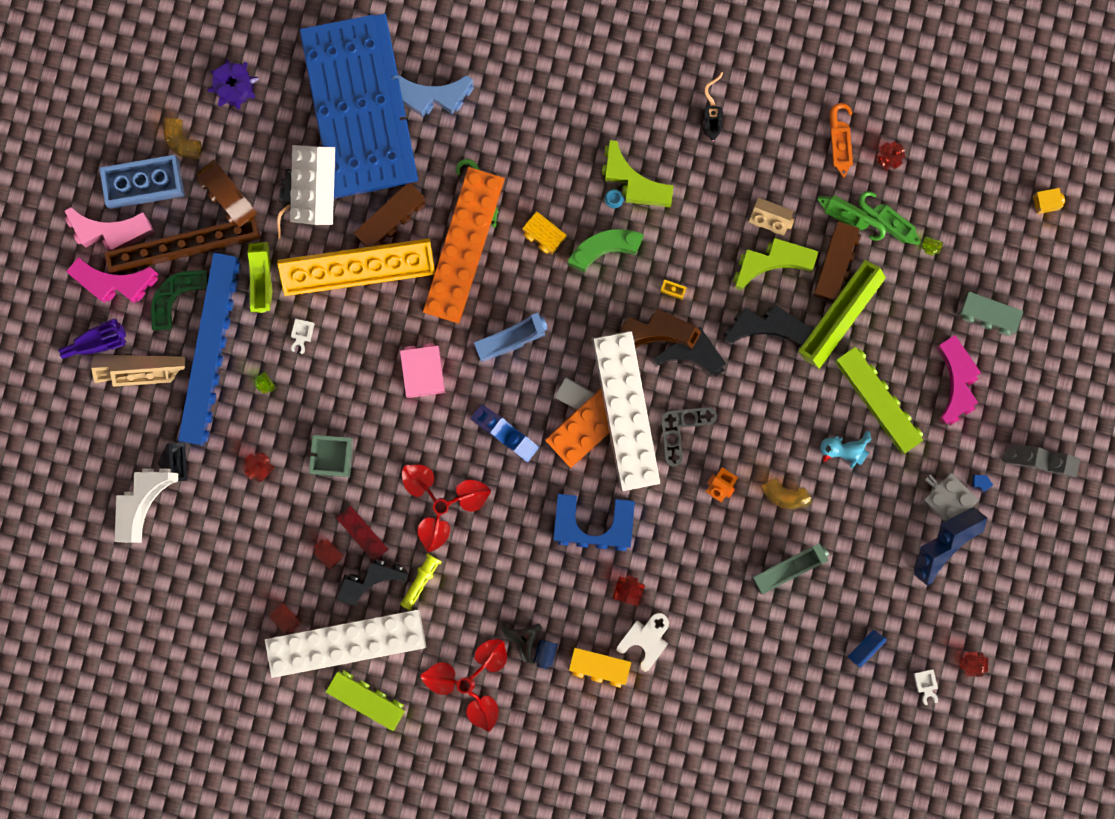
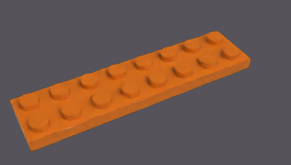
(464, 245)

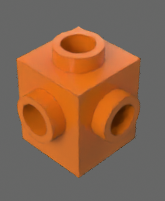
(721, 484)

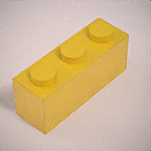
(599, 667)

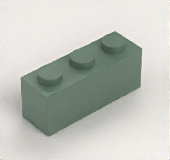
(990, 314)

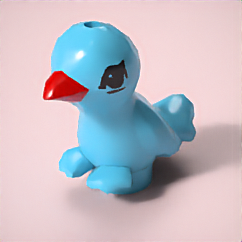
(851, 451)

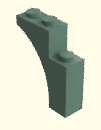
(791, 568)

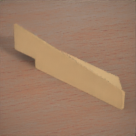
(135, 370)

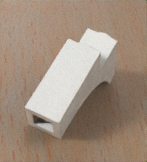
(133, 506)

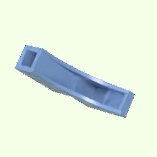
(421, 98)
(511, 338)

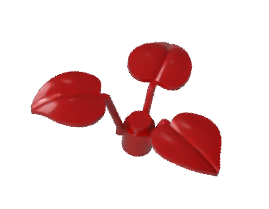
(435, 532)
(441, 680)

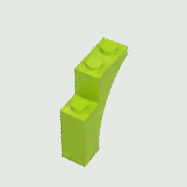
(639, 189)
(781, 255)

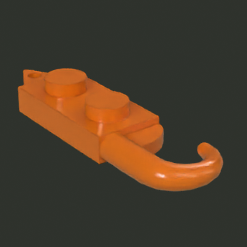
(840, 140)

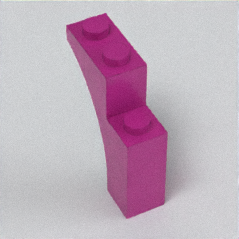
(104, 285)
(961, 371)

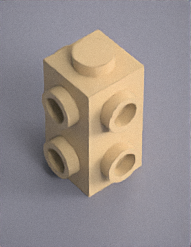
(771, 216)

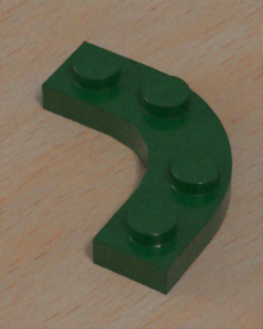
(166, 294)

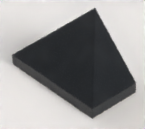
(175, 459)

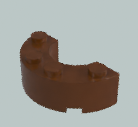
(226, 193)

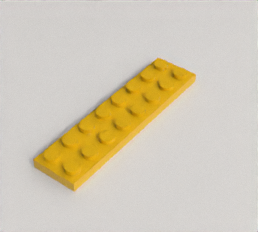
(356, 267)

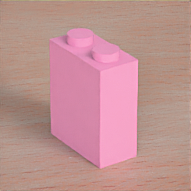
(422, 370)

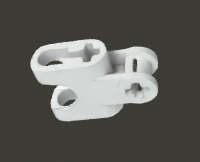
(648, 638)

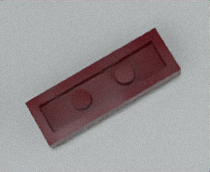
(362, 533)

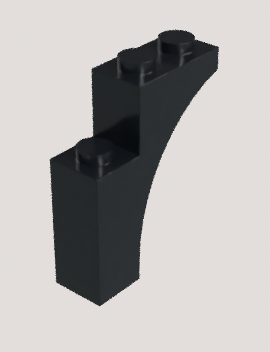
(777, 323)

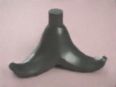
(524, 638)

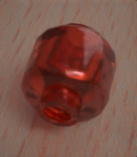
(974, 664)

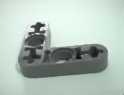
(680, 423)

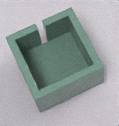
(333, 456)

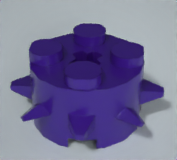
(225, 76)

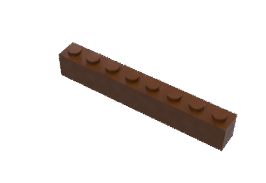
(181, 246)

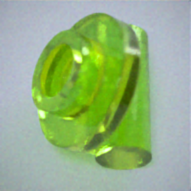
(932, 246)
(264, 384)

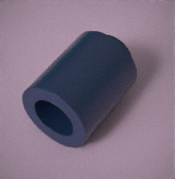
(545, 654)

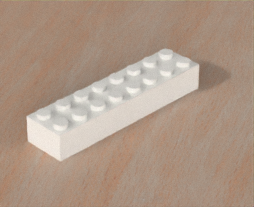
(626, 410)
(345, 643)

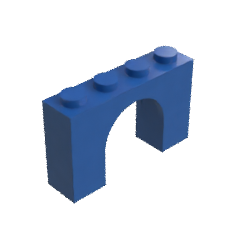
(618, 535)

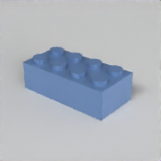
(142, 181)

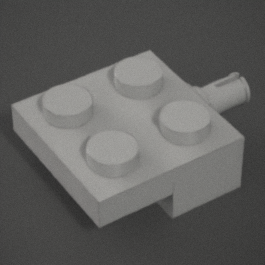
(948, 497)

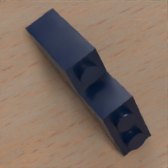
(951, 537)

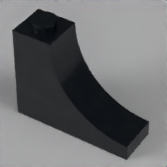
(702, 355)

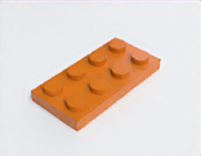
(580, 431)

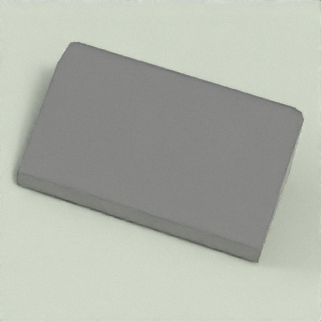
(573, 393)

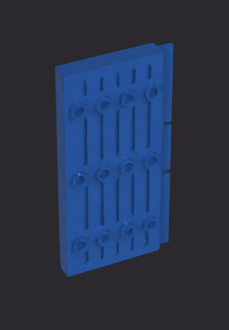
(359, 104)

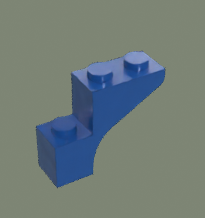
(504, 432)

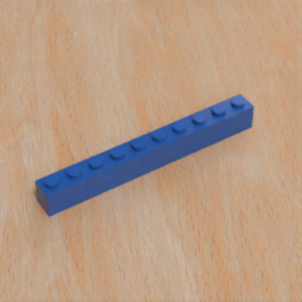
(208, 349)

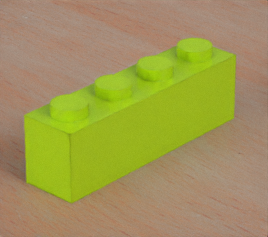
(365, 700)

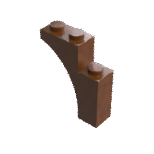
(662, 328)

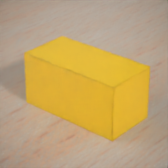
(673, 289)

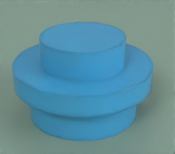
(614, 198)

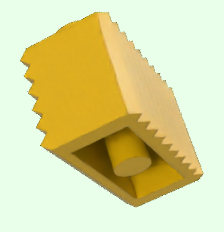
(543, 233)

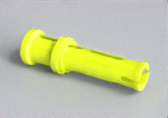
(425, 573)

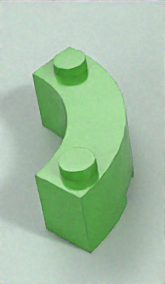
(603, 243)

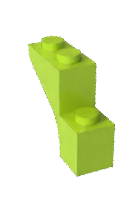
(260, 277)

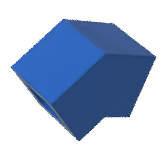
(981, 482)

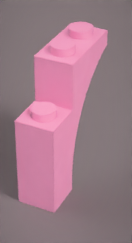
(116, 234)

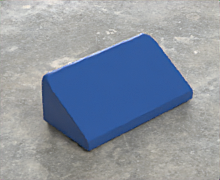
(867, 648)

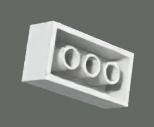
(312, 185)

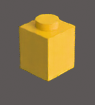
(1048, 200)

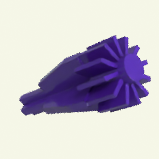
(97, 339)

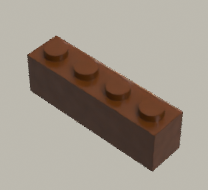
(391, 216)
(836, 262)

